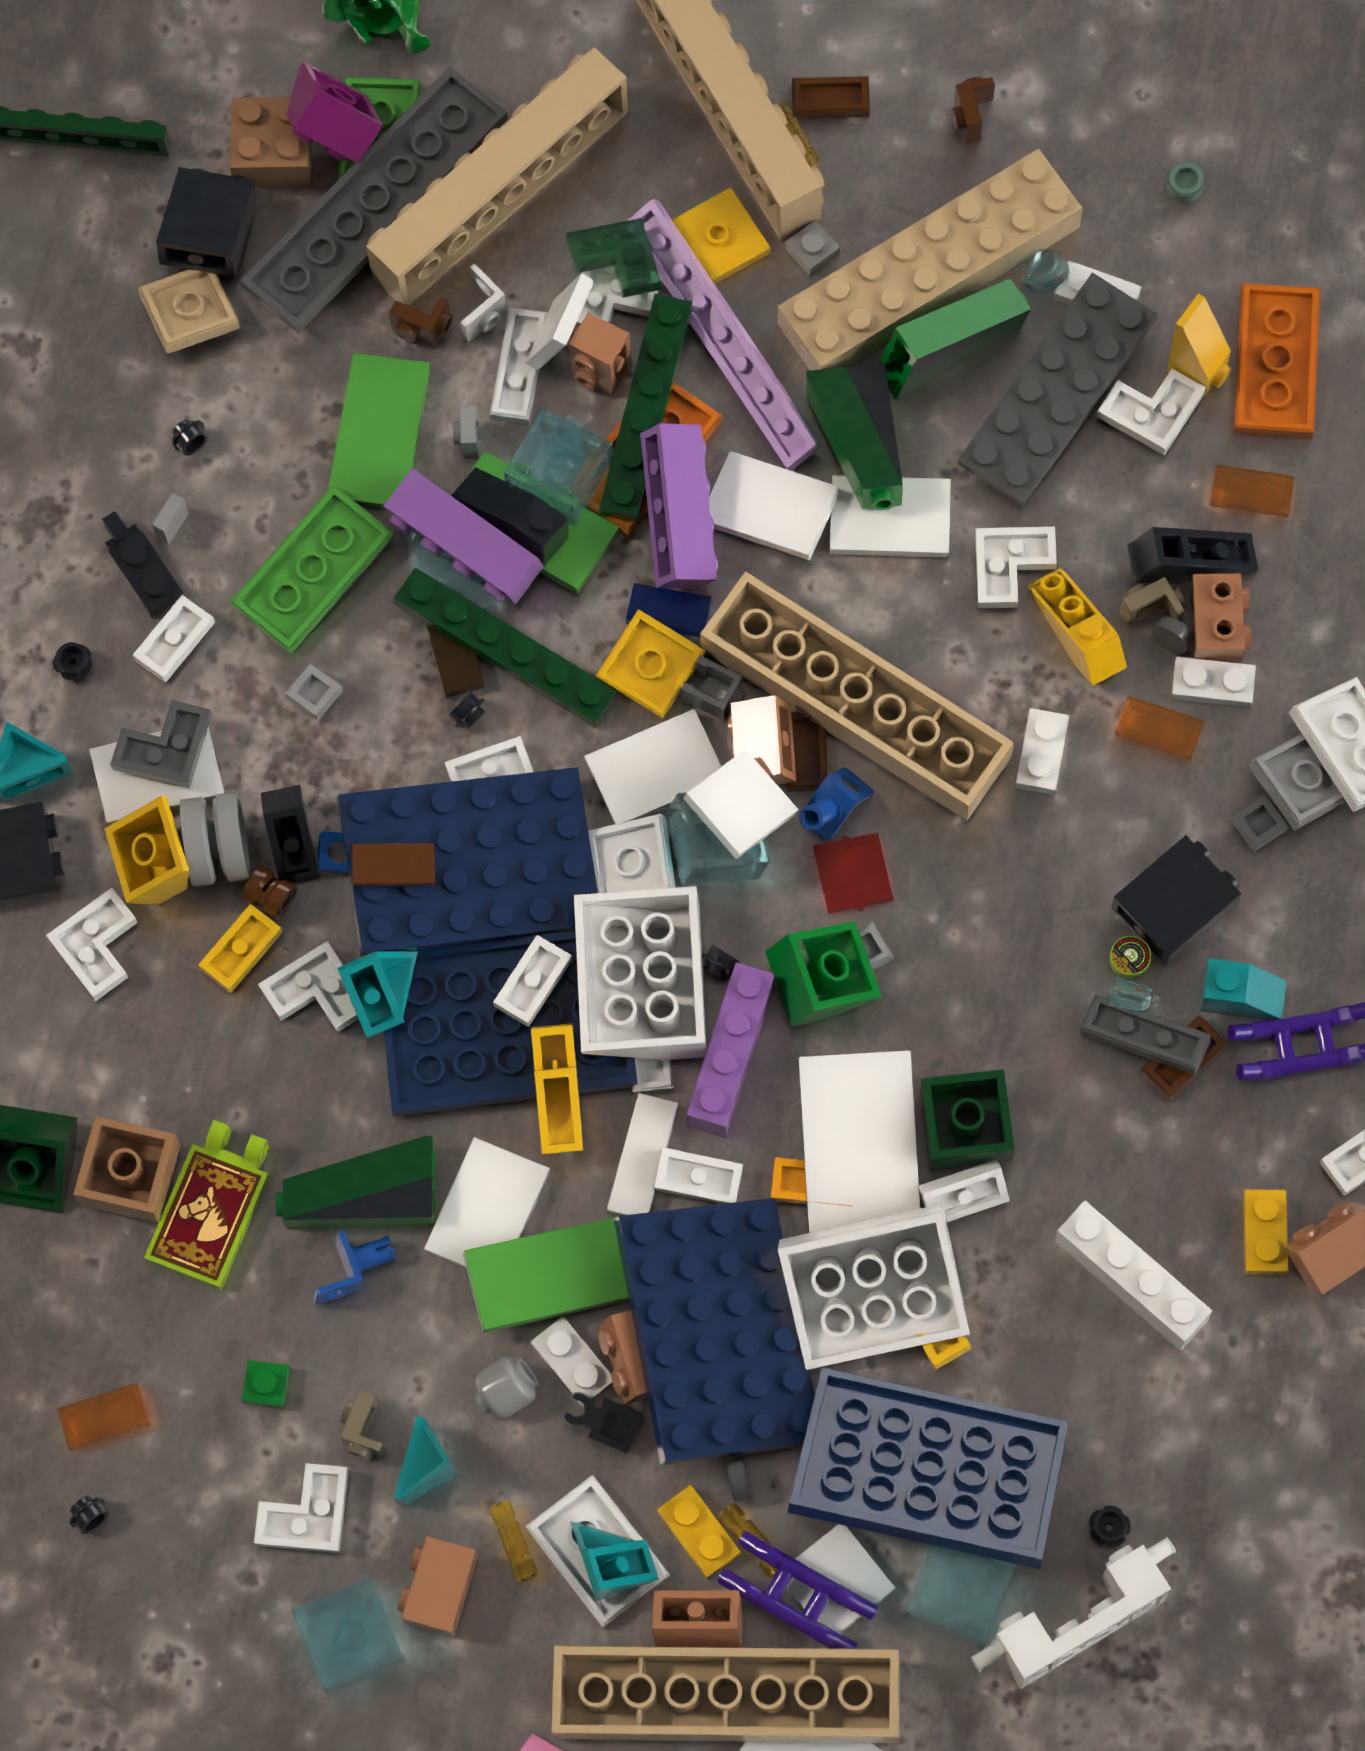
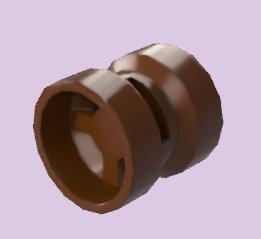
(269, 892)

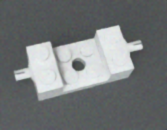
(1134, 1589)

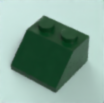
(36, 1157)

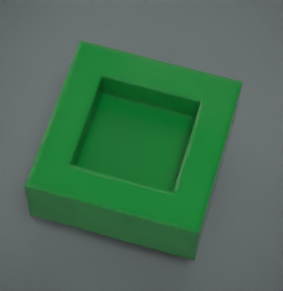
(266, 1384)

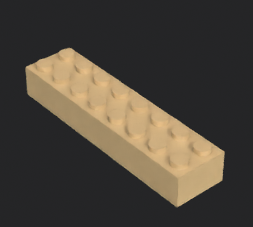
(740, 111)
(498, 177)
(931, 264)
(856, 695)
(726, 1694)

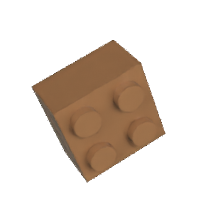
(265, 145)
(127, 1169)

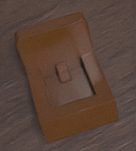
(966, 113)
(417, 325)

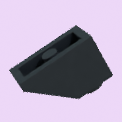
(289, 834)

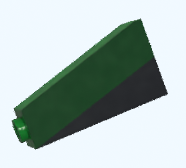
(951, 336)
(860, 428)
(366, 1191)

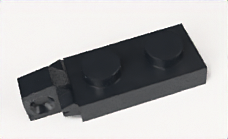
(141, 566)

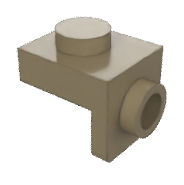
(1144, 600)
(357, 1419)

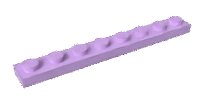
(728, 340)

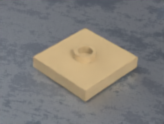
(188, 309)

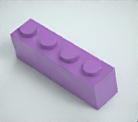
(678, 506)
(462, 536)
(730, 1050)

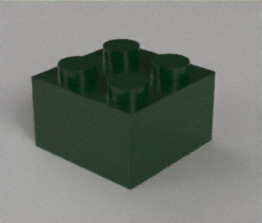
(967, 1119)

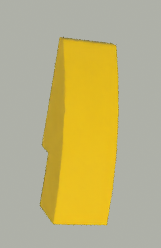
(557, 1088)

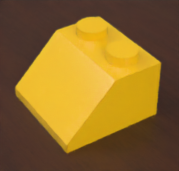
(148, 854)

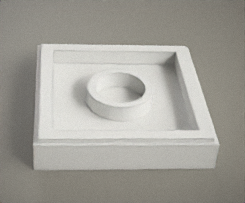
(560, 322)
(740, 804)
(632, 855)
(847, 1563)

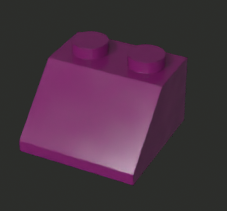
(332, 114)

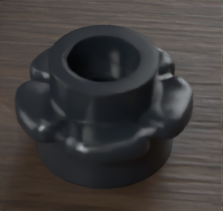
(189, 436)
(72, 651)
(468, 711)
(719, 962)
(88, 1514)
(1120, 1523)

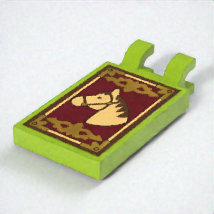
(210, 1208)

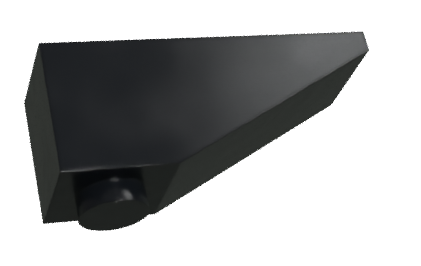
(515, 513)
(1186, 552)

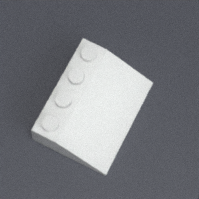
(641, 974)
(873, 1287)

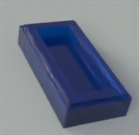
(677, 610)

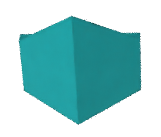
(27, 763)
(379, 988)
(424, 1465)
(614, 1561)

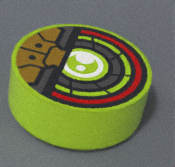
(1130, 957)

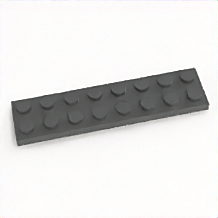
(332, 236)

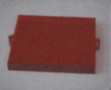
(853, 873)

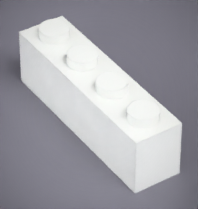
(1132, 1275)

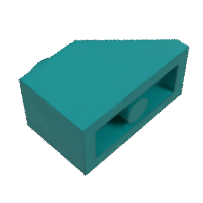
(1242, 990)

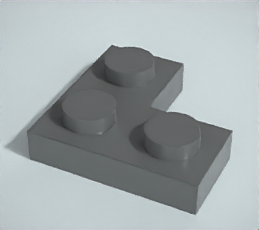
(168, 757)

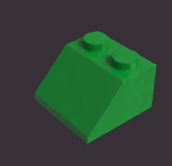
(822, 972)

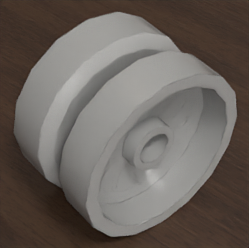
(209, 839)

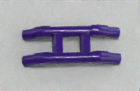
(1281, 1031)
(786, 1569)

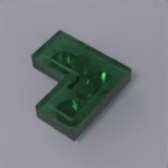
(620, 246)

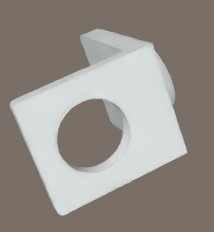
(489, 312)

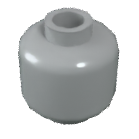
(505, 1387)

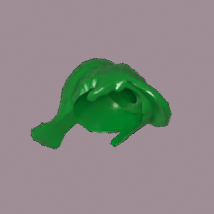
(380, 18)

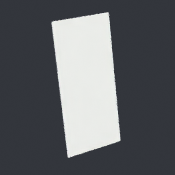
(858, 1137)

